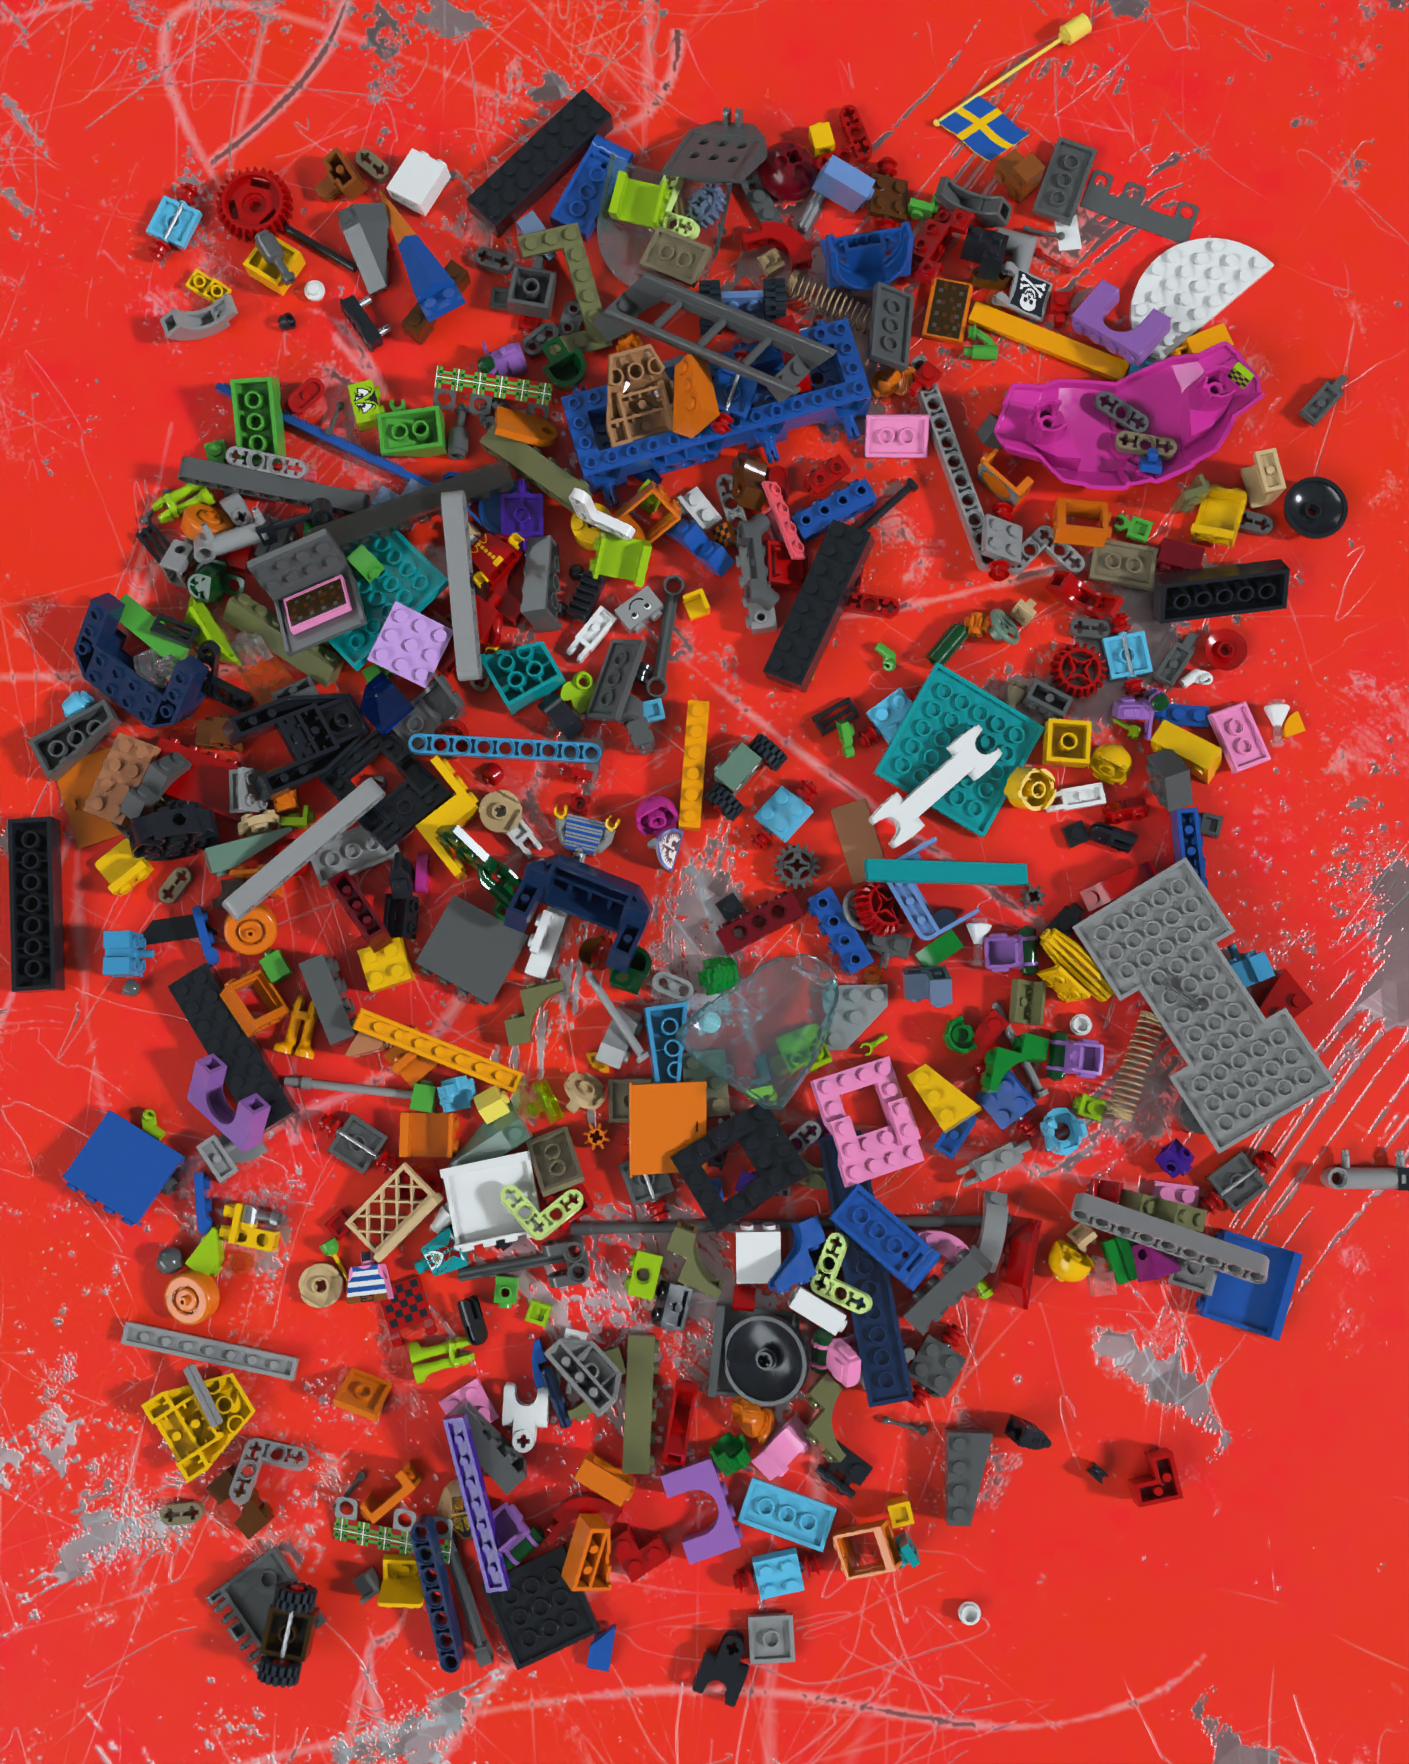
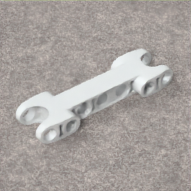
(906, 811)

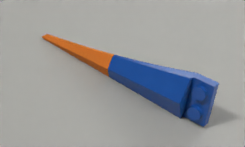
(430, 281)

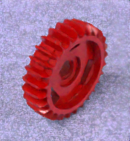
(245, 195)

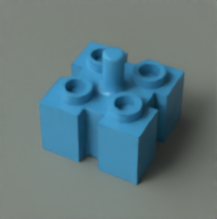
(125, 954)
(1250, 966)

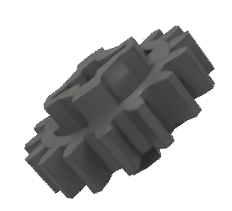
(786, 866)

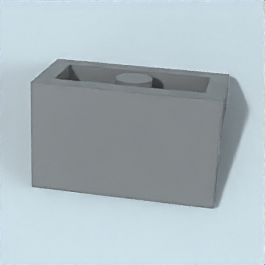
(217, 1159)

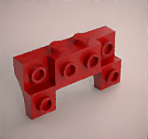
(933, 241)

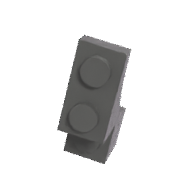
(989, 210)
(157, 779)

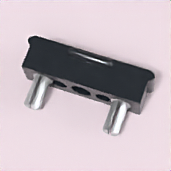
(362, 323)

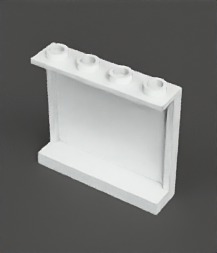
(476, 1202)

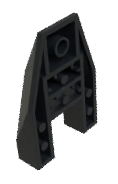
(314, 729)

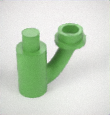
(981, 352)

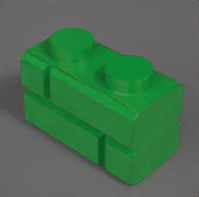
(1119, 1258)

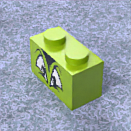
(366, 404)

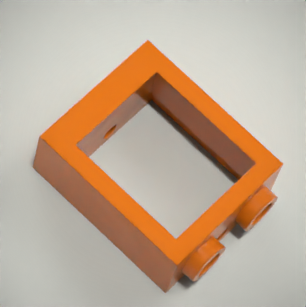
(663, 525)
(1081, 534)
(268, 994)
(605, 1479)
(886, 1543)

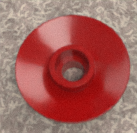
(1232, 643)

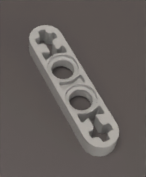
(267, 460)
(730, 514)

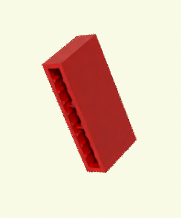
(205, 781)

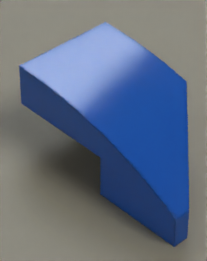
(601, 1650)

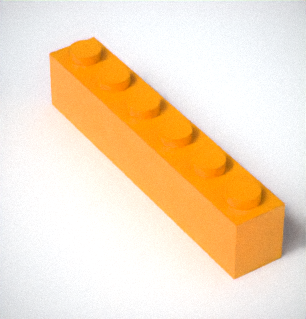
(694, 766)

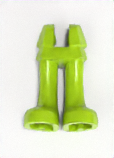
(176, 511)
(420, 1353)

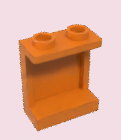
(409, 1480)

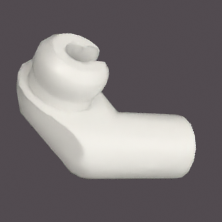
(1196, 676)

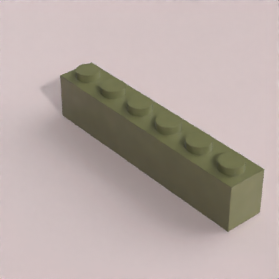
(534, 467)
(250, 616)
(639, 1403)

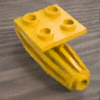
(1074, 972)

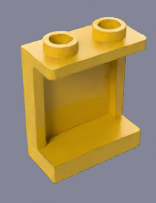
(1220, 516)

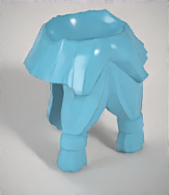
(1077, 1131)

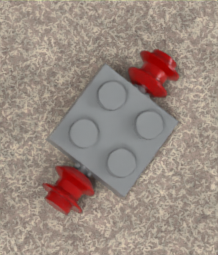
(1001, 541)

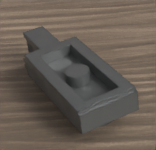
(1322, 401)
(1175, 661)

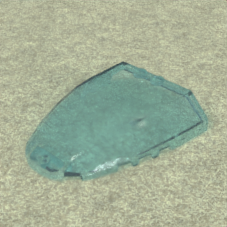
(766, 1028)

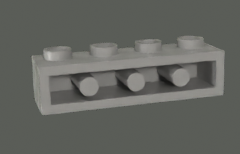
(758, 618)

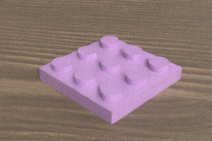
(410, 644)

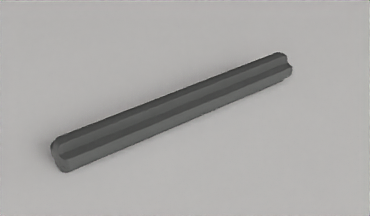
(508, 1266)

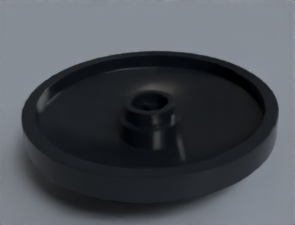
(765, 1359)

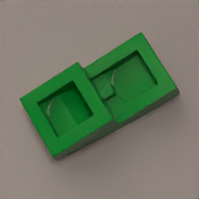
(939, 949)

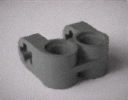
(573, 1259)

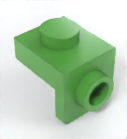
(921, 209)

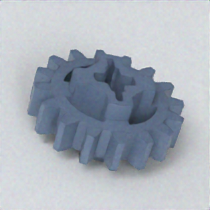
(705, 207)

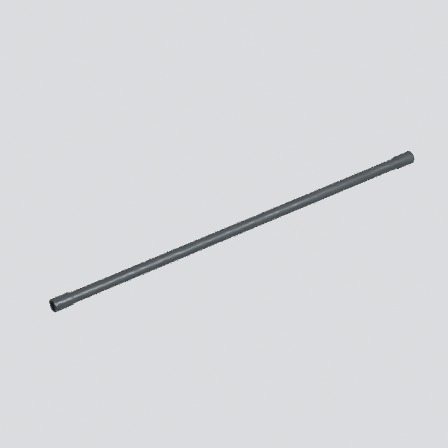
(590, 1228)

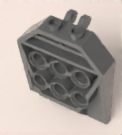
(718, 151)

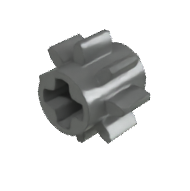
(1038, 896)

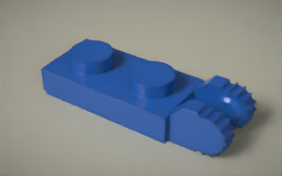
(206, 937)
(203, 1203)

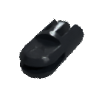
(1112, 836)
(473, 1320)

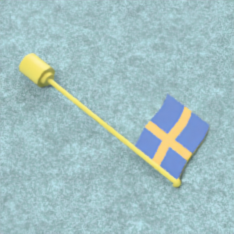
(984, 125)

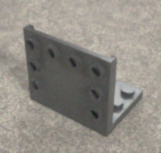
(299, 568)

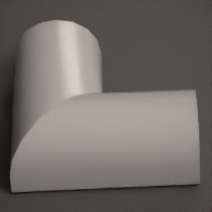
(1021, 247)

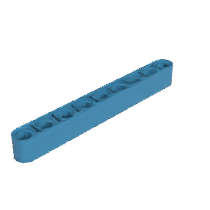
(494, 752)

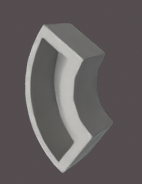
(614, 1046)

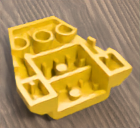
(187, 1428)

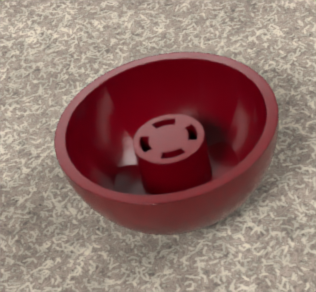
(788, 171)

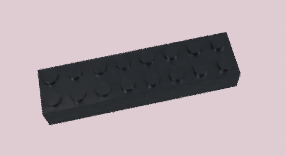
(539, 163)
(819, 606)
(36, 905)
(220, 1033)

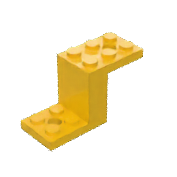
(456, 811)

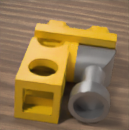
(245, 1229)

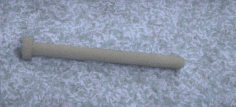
(641, 1054)
(1040, 1092)

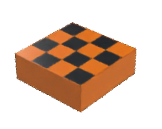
(724, 535)

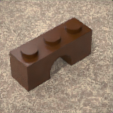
(255, 1512)

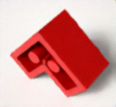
(1160, 1484)
(638, 1558)

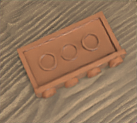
(120, 772)

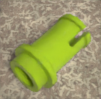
(983, 1289)

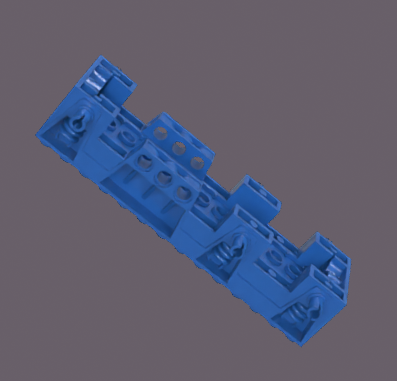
(837, 401)

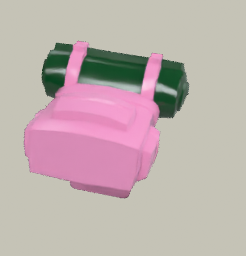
(835, 1356)

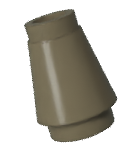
(1014, 693)

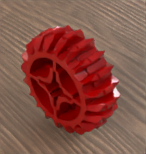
(1072, 665)
(878, 909)

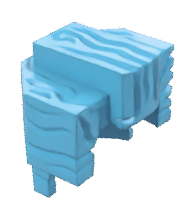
(456, 1093)

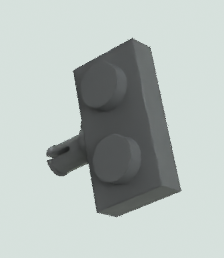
(889, 947)

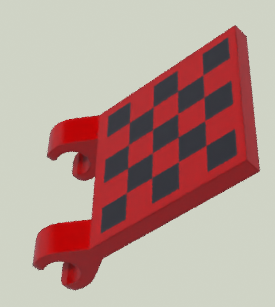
(407, 1308)

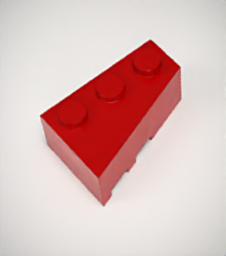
(1282, 993)

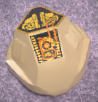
(452, 1507)

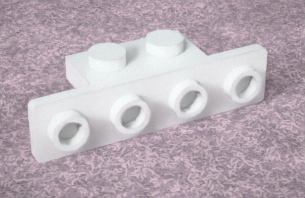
(545, 941)

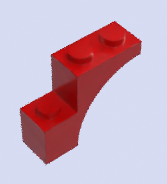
(680, 1422)

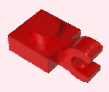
(1060, 306)
(925, 378)
(580, 775)

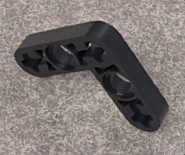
(237, 698)

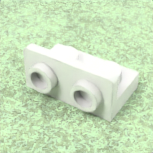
(699, 510)

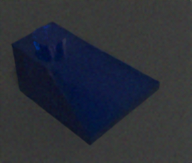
(384, 704)

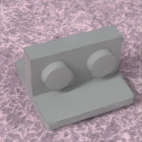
(242, 793)

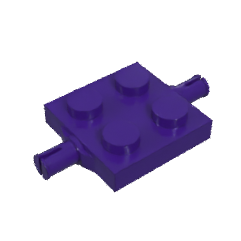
(522, 514)

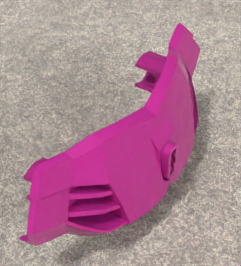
(1181, 396)

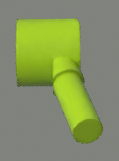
(1133, 730)
(873, 1044)

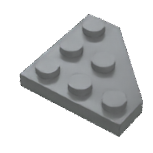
(855, 1012)

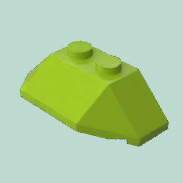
(202, 618)

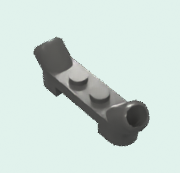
(756, 588)

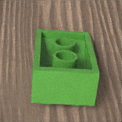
(413, 432)

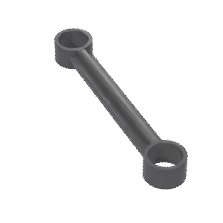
(665, 636)
(482, 1646)

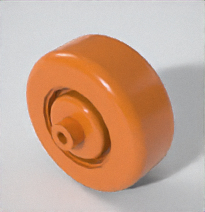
(202, 513)
(253, 932)
(191, 1297)

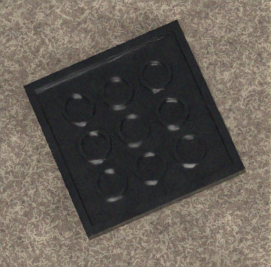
(540, 1610)

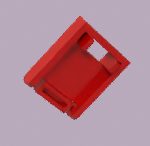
(785, 571)

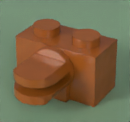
(341, 178)

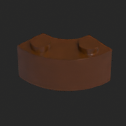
(747, 480)

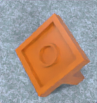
(409, 1065)
(362, 1394)

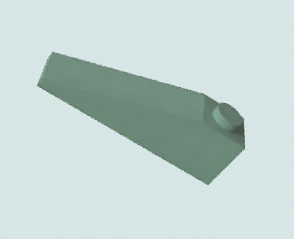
(227, 856)
(494, 1139)

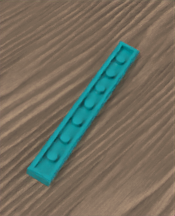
(945, 872)

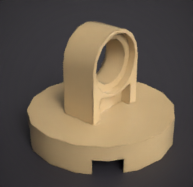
(584, 1092)

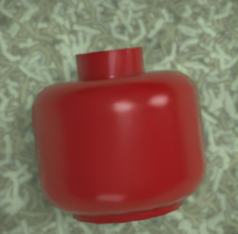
(492, 774)

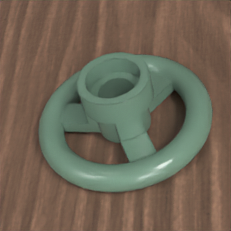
(1001, 626)

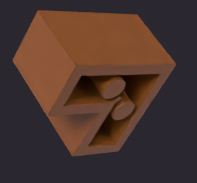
(1019, 174)
(212, 737)

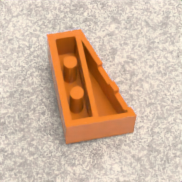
(693, 397)
(588, 1555)

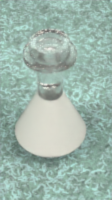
(1277, 712)
(978, 930)

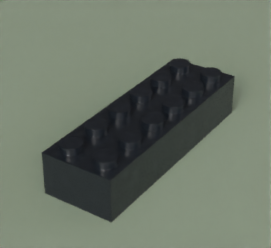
(1221, 591)

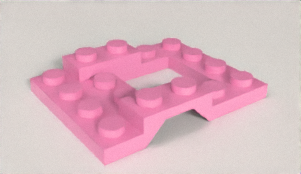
(879, 1150)

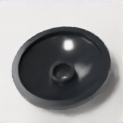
(1323, 499)

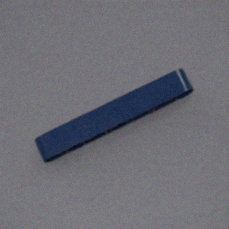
(437, 1603)

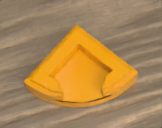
(1293, 725)
(597, 1064)

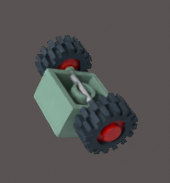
(738, 770)

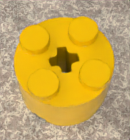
(582, 533)
(1030, 788)

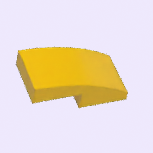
(206, 287)

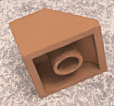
(366, 1045)

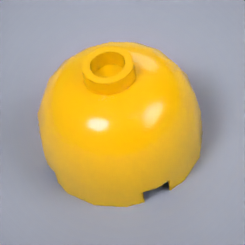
(1111, 764)
(1068, 1263)

